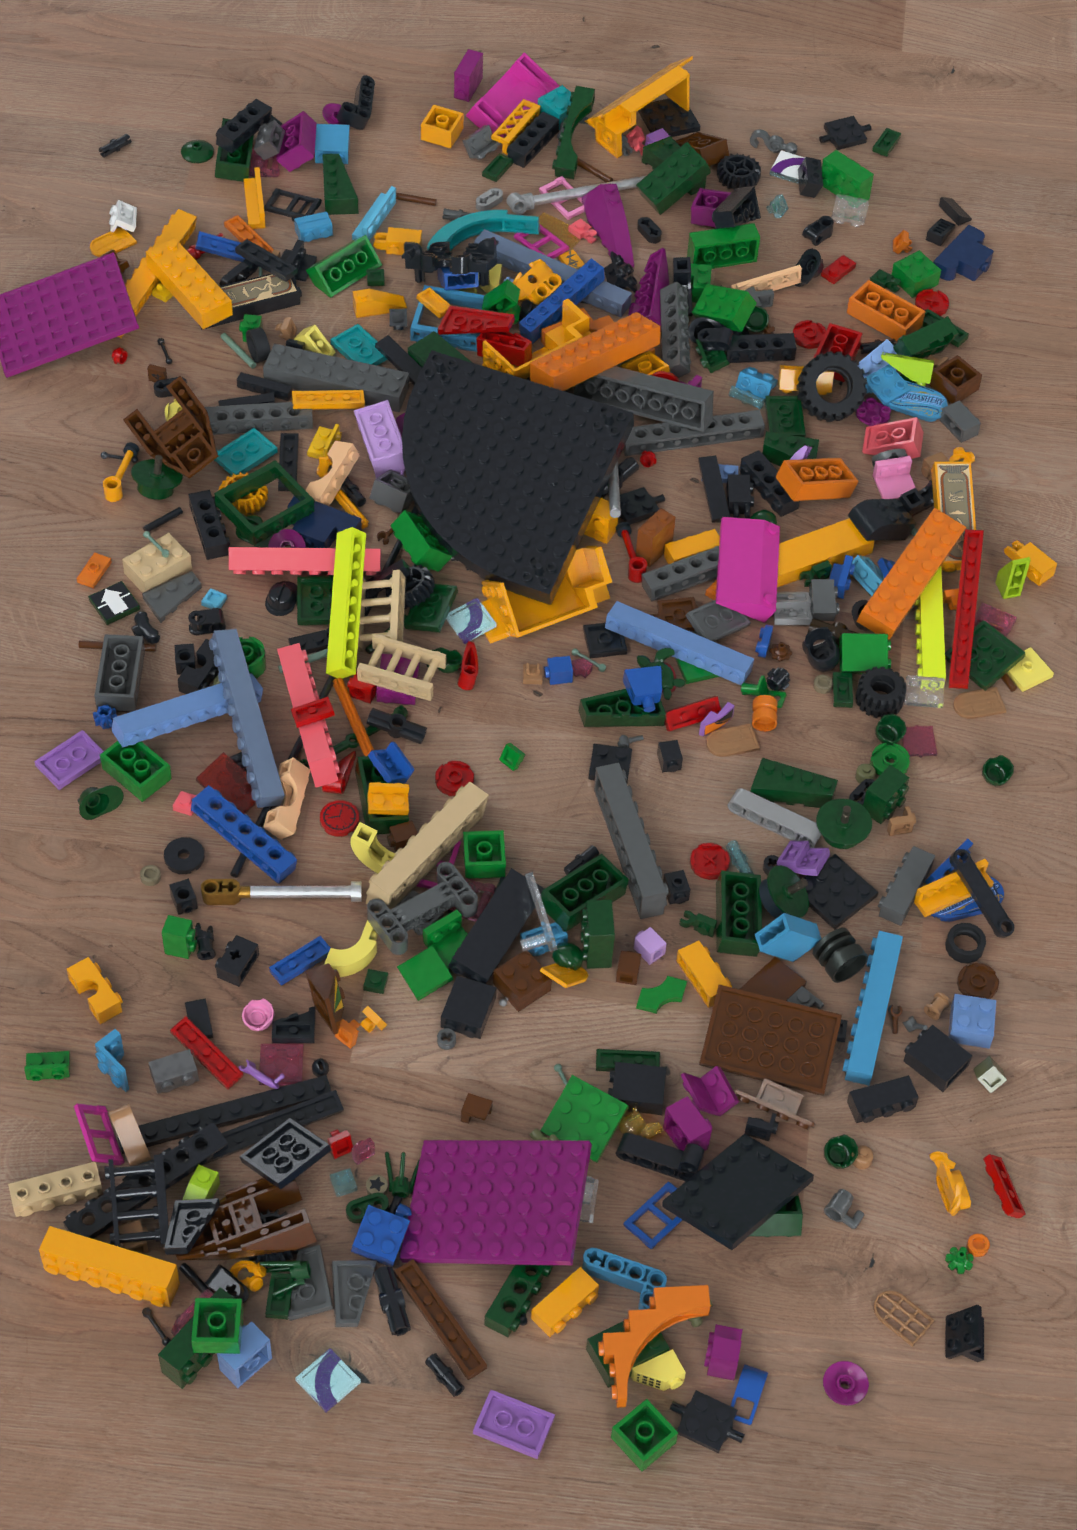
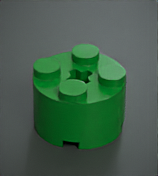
(254, 655)

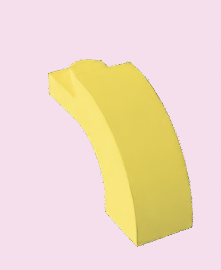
(368, 848)
(356, 957)

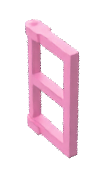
(558, 181)

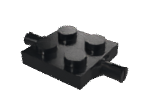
(845, 133)
(638, 505)
(707, 1421)

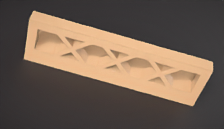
(774, 280)

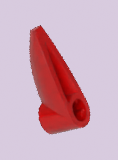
(469, 667)
(345, 767)

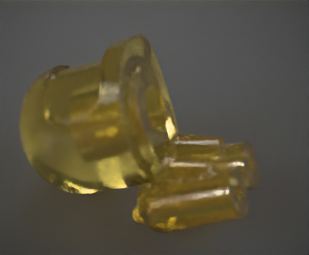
(636, 1125)

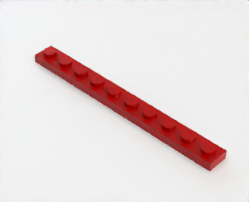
(966, 609)

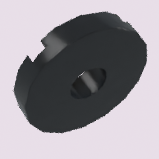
(180, 846)

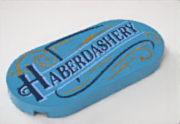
(920, 403)

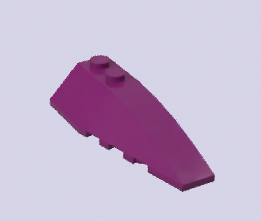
(608, 218)
(648, 297)

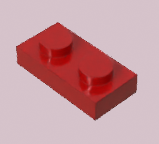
(838, 269)
(312, 712)

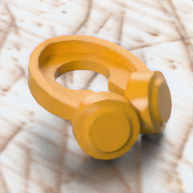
(959, 453)
(255, 1282)

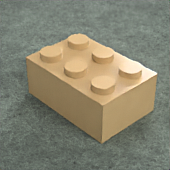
(150, 569)

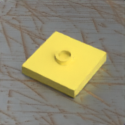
(1030, 671)

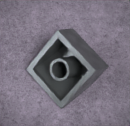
(392, 491)

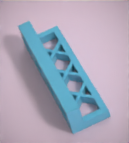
(376, 214)
(867, 574)

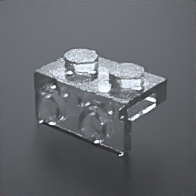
(924, 691)

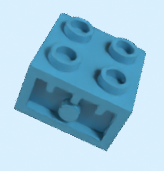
(887, 384)
(109, 1054)

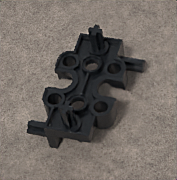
(476, 258)

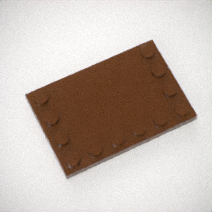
(771, 1040)

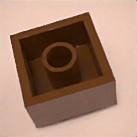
(955, 379)
(521, 980)

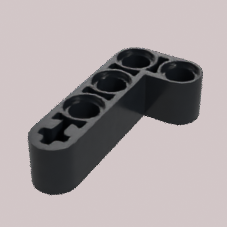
(358, 113)
(661, 1157)

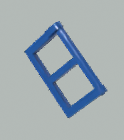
(649, 1205)

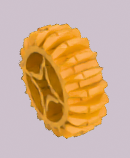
(250, 502)

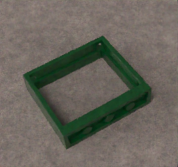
(254, 481)

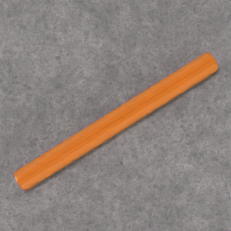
(353, 716)

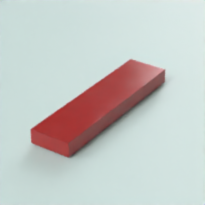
(206, 1053)

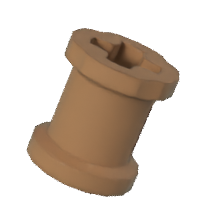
(937, 1005)

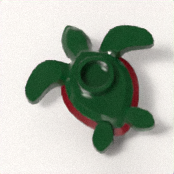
(669, 679)

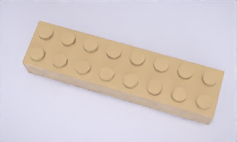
(428, 846)

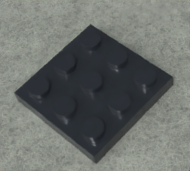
(670, 117)
(838, 892)
(285, 1153)

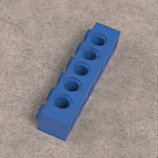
(550, 310)
(247, 844)

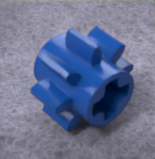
(104, 716)

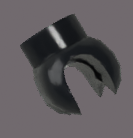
(144, 628)

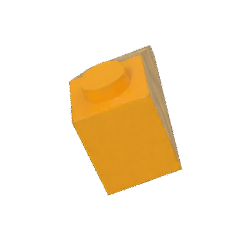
(375, 302)

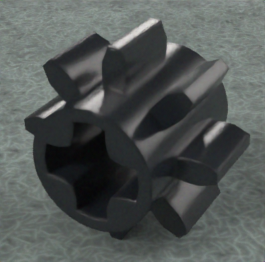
(778, 679)

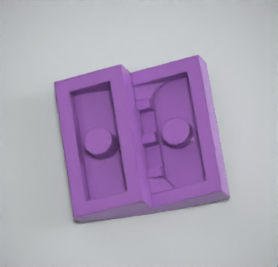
(803, 859)

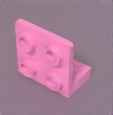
(893, 477)

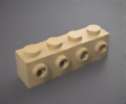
(55, 1189)

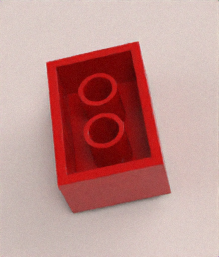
(840, 340)

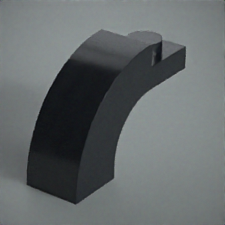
(682, 275)

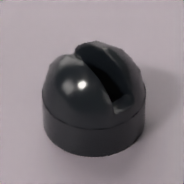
(316, 1070)

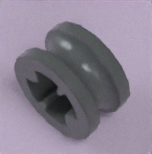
(448, 1033)

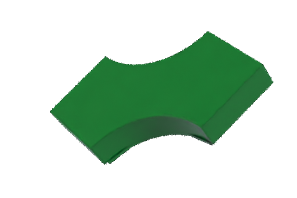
(669, 991)

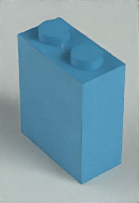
(332, 140)
(788, 937)

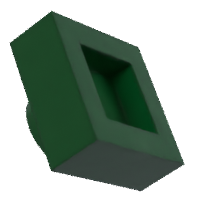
(375, 277)
(375, 981)

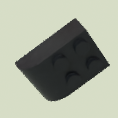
(882, 519)

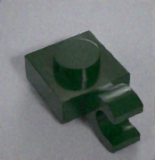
(886, 280)
(818, 571)
(701, 923)

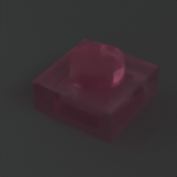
(363, 1150)

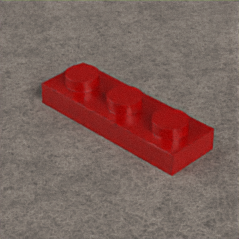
(691, 713)
(1003, 1186)

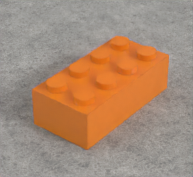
(885, 311)
(816, 479)

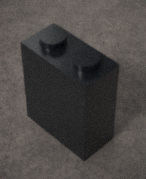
(468, 1007)
(937, 1057)
(639, 1086)

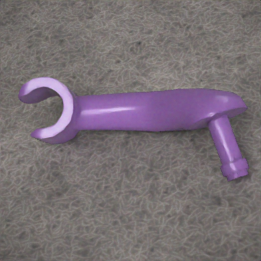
(251, 1069)

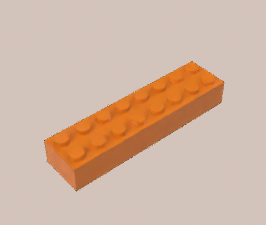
(596, 352)
(911, 574)

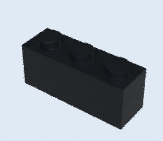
(882, 1099)

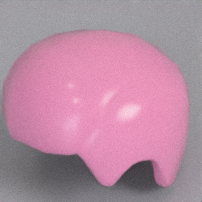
(258, 1015)

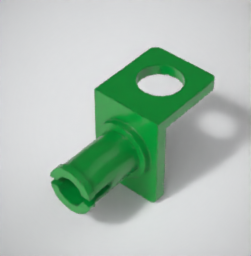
(762, 689)

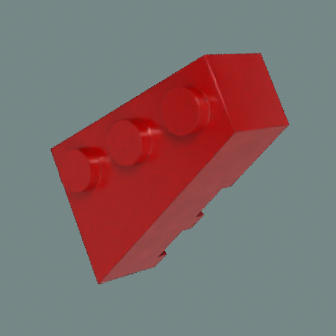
(512, 347)

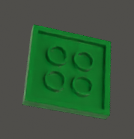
(585, 1115)

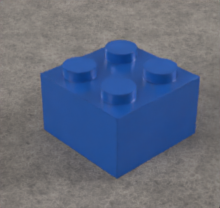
(380, 1236)

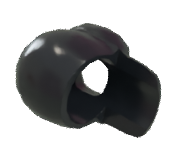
(822, 655)

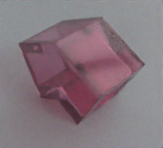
(582, 667)

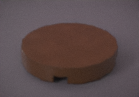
(978, 981)

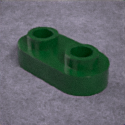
(362, 1203)

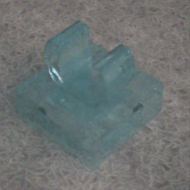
(778, 206)
(343, 1182)

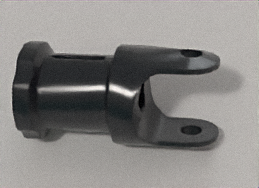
(204, 942)

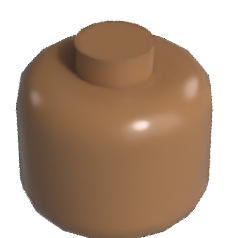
(864, 1157)

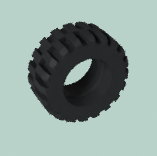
(848, 370)

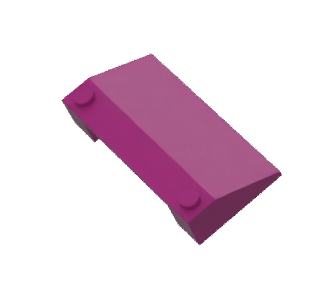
(520, 82)
(748, 567)

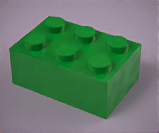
(845, 176)
(725, 306)
(419, 541)
(136, 768)

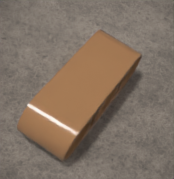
(129, 1135)

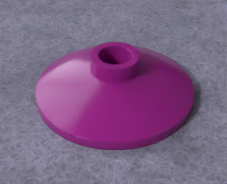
(330, 112)
(285, 538)
(845, 1373)

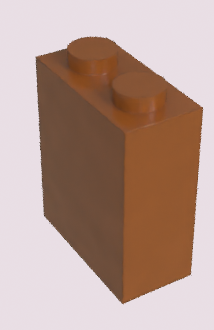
(654, 535)

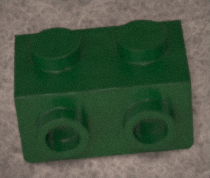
(711, 359)

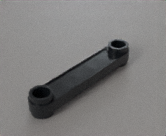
(981, 893)

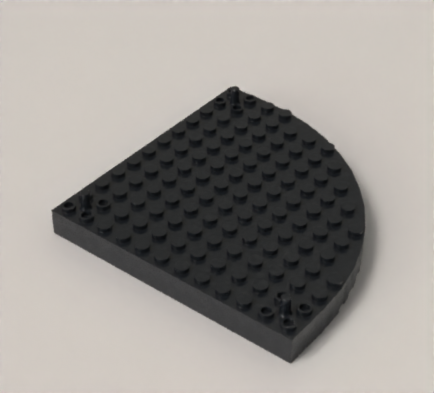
(507, 469)

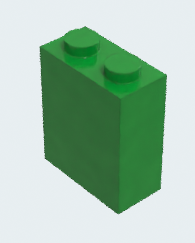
(863, 652)

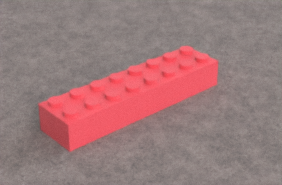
(294, 560)
(313, 735)

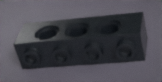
(243, 125)
(533, 139)
(762, 348)
(764, 479)
(208, 524)

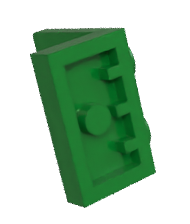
(445, 936)

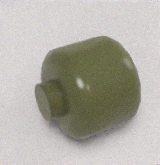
(865, 771)

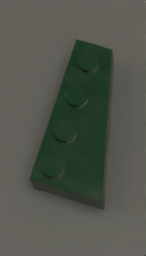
(659, 151)
(338, 189)
(617, 710)
(792, 785)

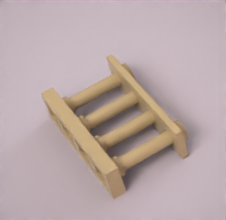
(397, 604)
(397, 682)

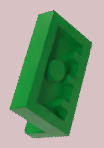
(47, 1065)

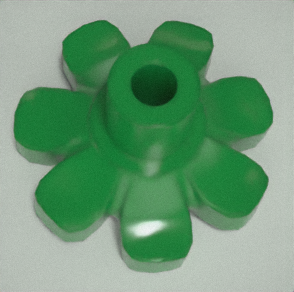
(959, 1260)

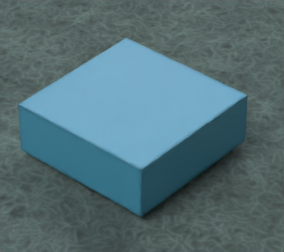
(214, 599)

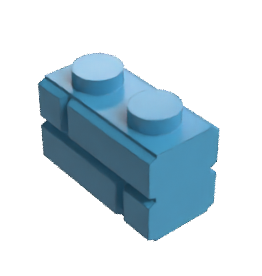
(313, 227)

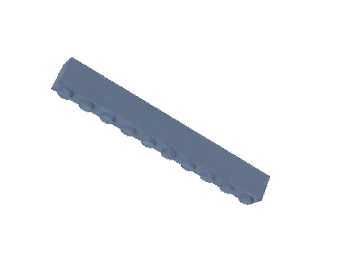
(517, 258)
(246, 718)

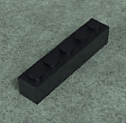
(264, 386)
(255, 399)
(386, 574)

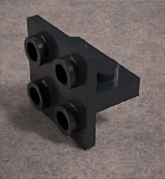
(299, 259)
(620, 273)
(965, 1334)

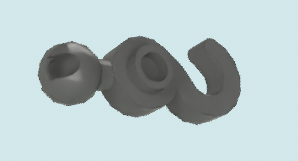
(773, 143)

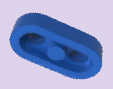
(765, 635)

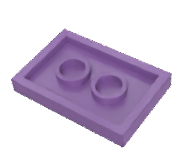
(70, 760)
(514, 1424)

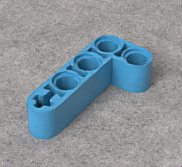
(622, 1276)

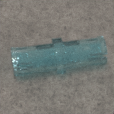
(746, 396)
(738, 858)

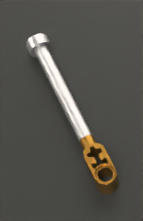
(230, 892)

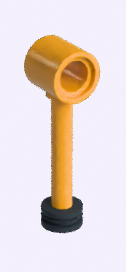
(112, 484)

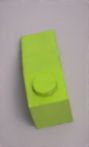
(914, 368)
(1012, 577)
(202, 1184)

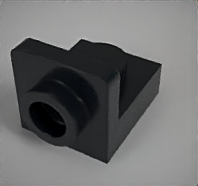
(761, 1129)

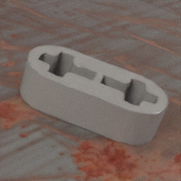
(489, 199)

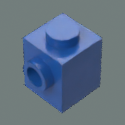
(559, 670)

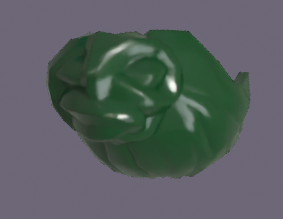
(453, 660)

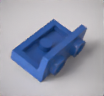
(841, 575)
(392, 764)

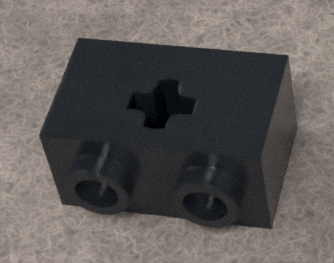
(810, 177)
(237, 960)

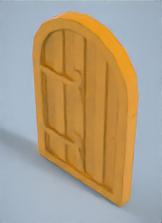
(116, 241)
(565, 976)

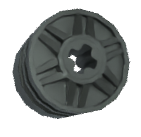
(840, 955)

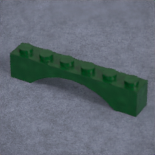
(581, 105)

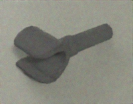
(624, 740)
(912, 1024)

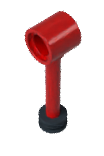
(636, 565)

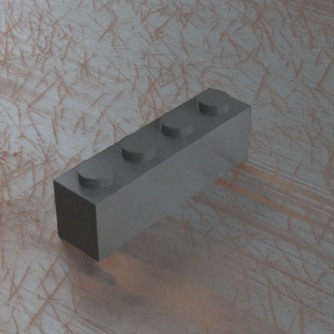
(904, 888)

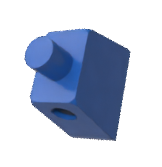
(644, 686)

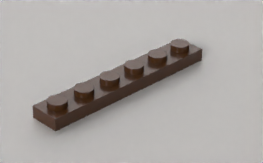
(440, 1319)

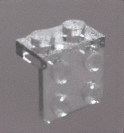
(850, 210)

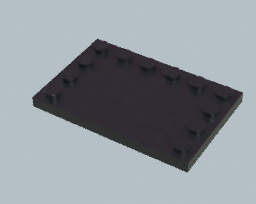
(738, 1191)

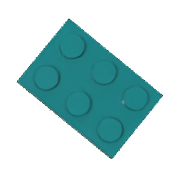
(358, 346)
(245, 452)

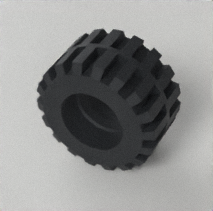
(885, 681)

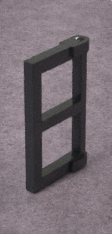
(296, 197)

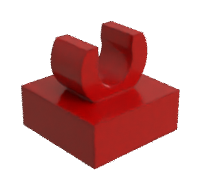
(340, 1143)

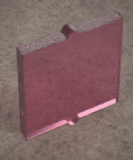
(920, 741)

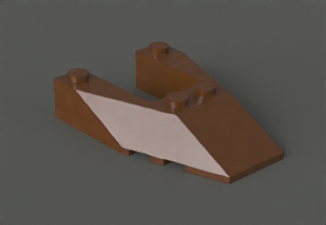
(184, 439)
(238, 1229)

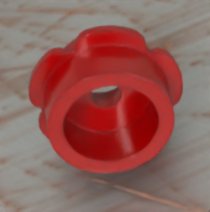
(119, 355)
(648, 459)

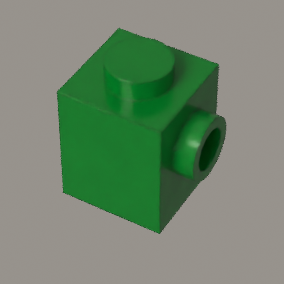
(248, 323)

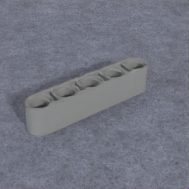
(773, 817)

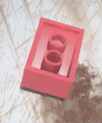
(899, 434)

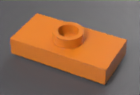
(94, 570)

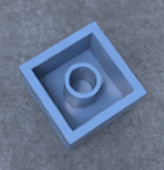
(972, 1020)
(253, 1355)

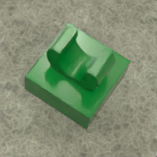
(512, 756)

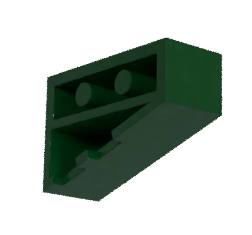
(927, 340)
(782, 447)

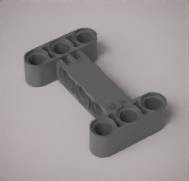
(422, 908)

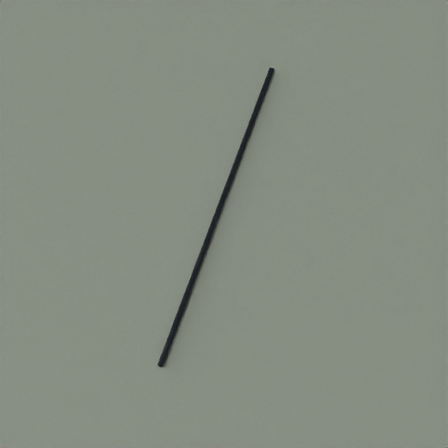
(324, 693)

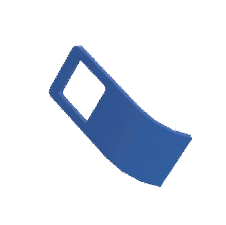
(749, 1388)

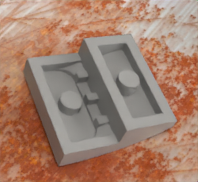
(793, 608)

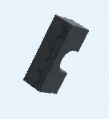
(917, 501)
(197, 679)

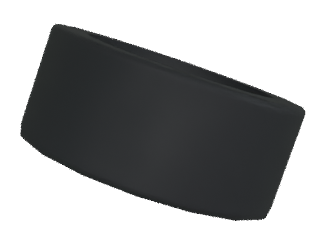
(258, 344)
(969, 930)

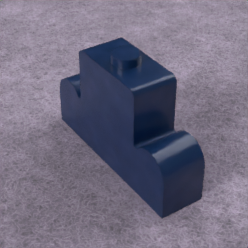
(965, 256)
(322, 526)

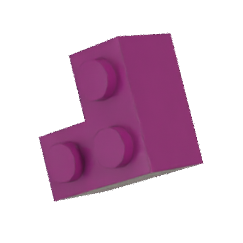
(723, 1352)

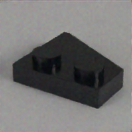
(295, 1028)

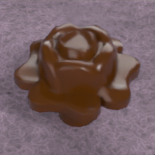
(780, 651)

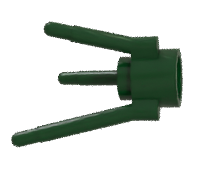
(400, 1186)
(298, 1270)

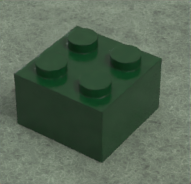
(886, 794)

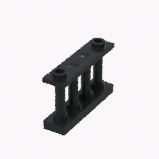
(156, 1190)

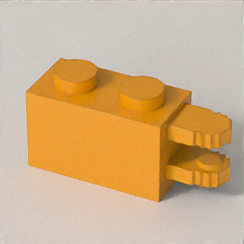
(394, 239)
(1040, 567)

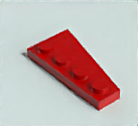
(468, 320)

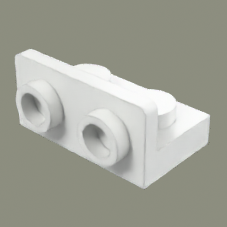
(123, 216)

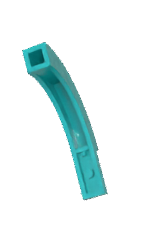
(490, 220)

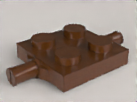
(674, 611)

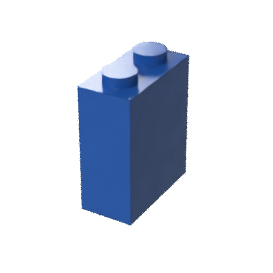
(456, 281)

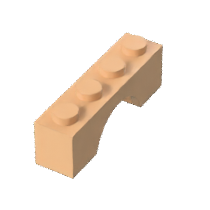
(343, 457)
(283, 819)

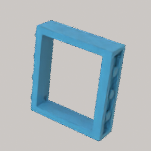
(453, 297)

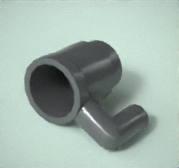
(839, 1206)

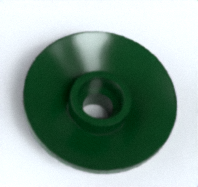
(197, 151)

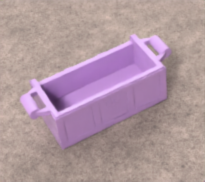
(381, 437)

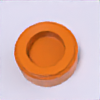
(978, 1245)

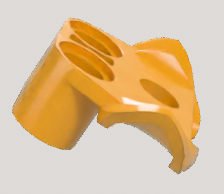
(543, 275)
(950, 1184)

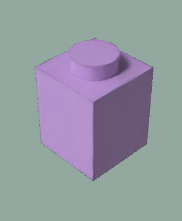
(649, 945)

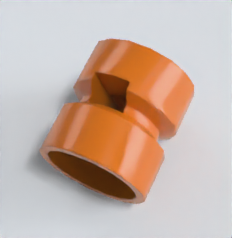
(764, 713)

